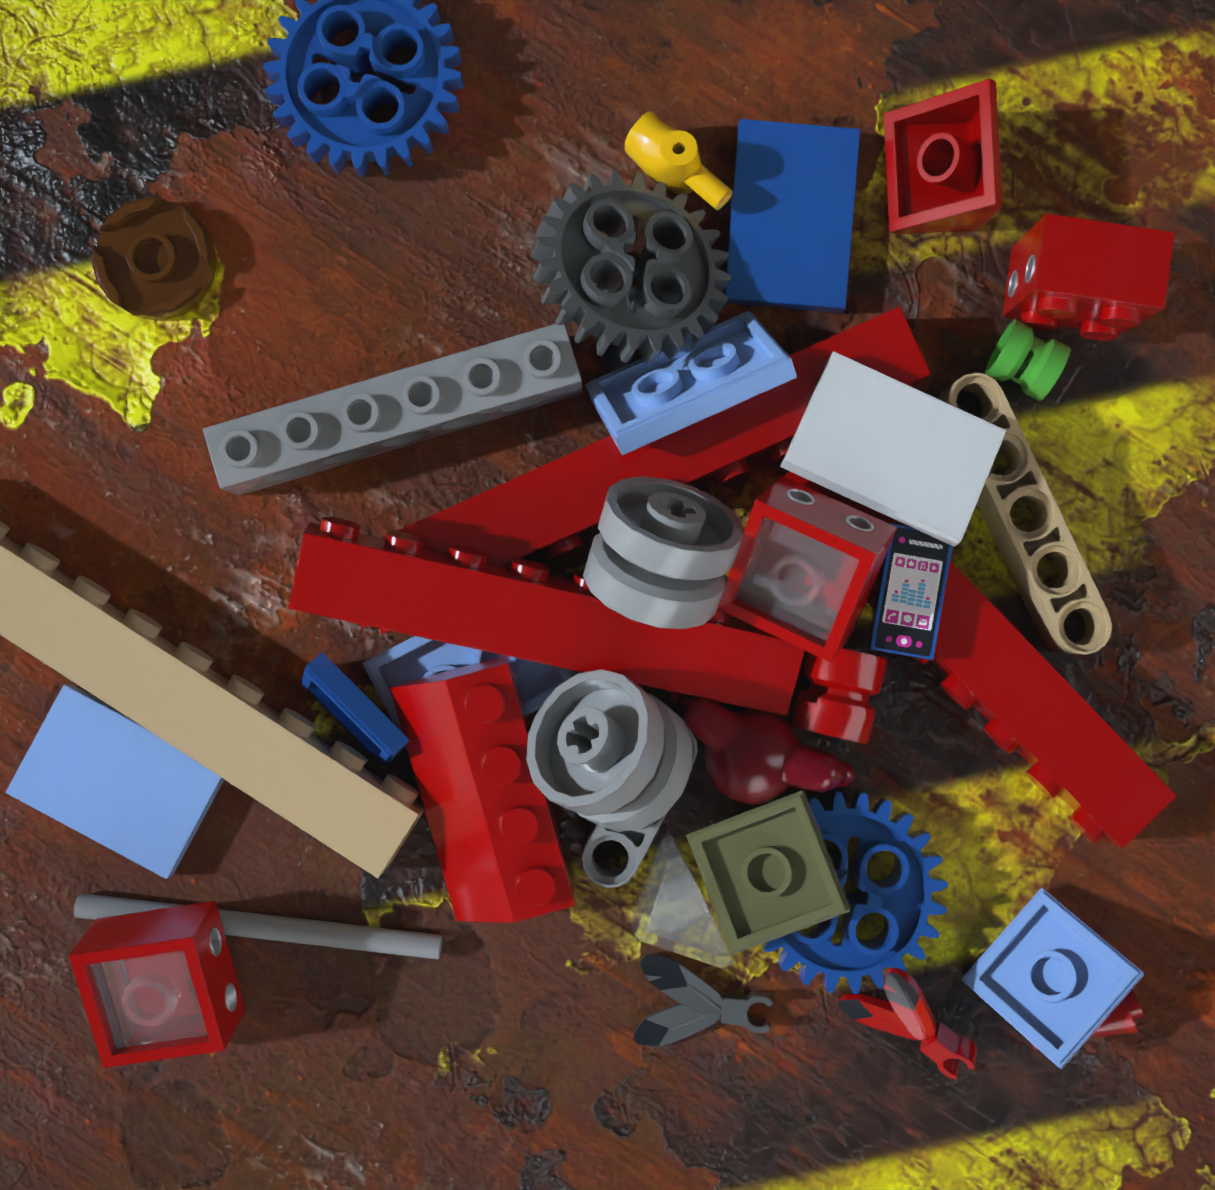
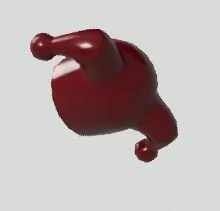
(756, 752)

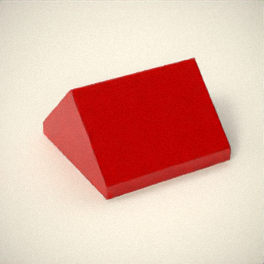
(944, 162)

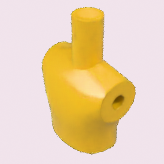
(673, 159)

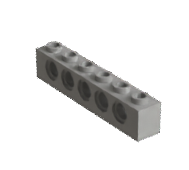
(393, 410)

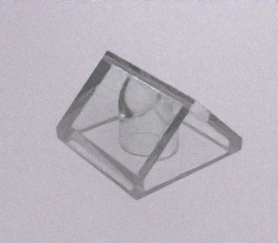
(674, 910)

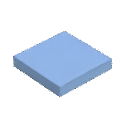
(1052, 978)

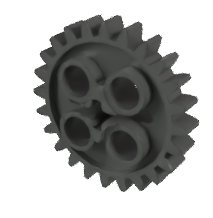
(682, 274)

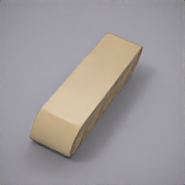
(1046, 535)

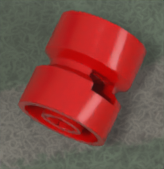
(839, 695)

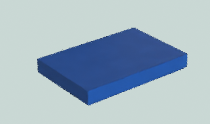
(791, 215)

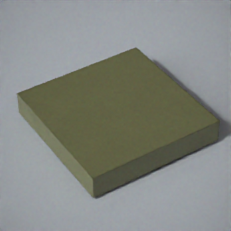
(768, 872)

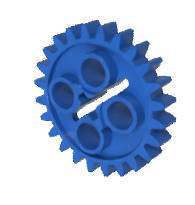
(345, 123)
(899, 897)

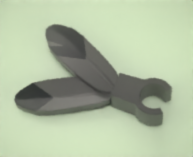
(698, 1004)

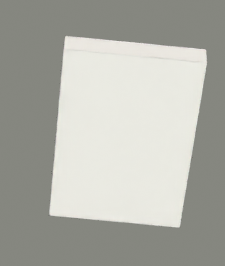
(894, 449)

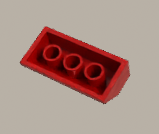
(478, 794)

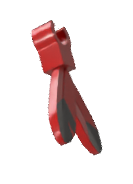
(911, 1018)

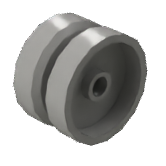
(662, 552)
(609, 751)

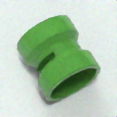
(1027, 360)

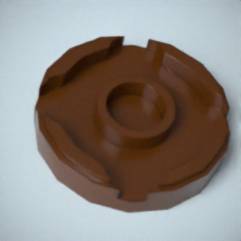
(154, 259)

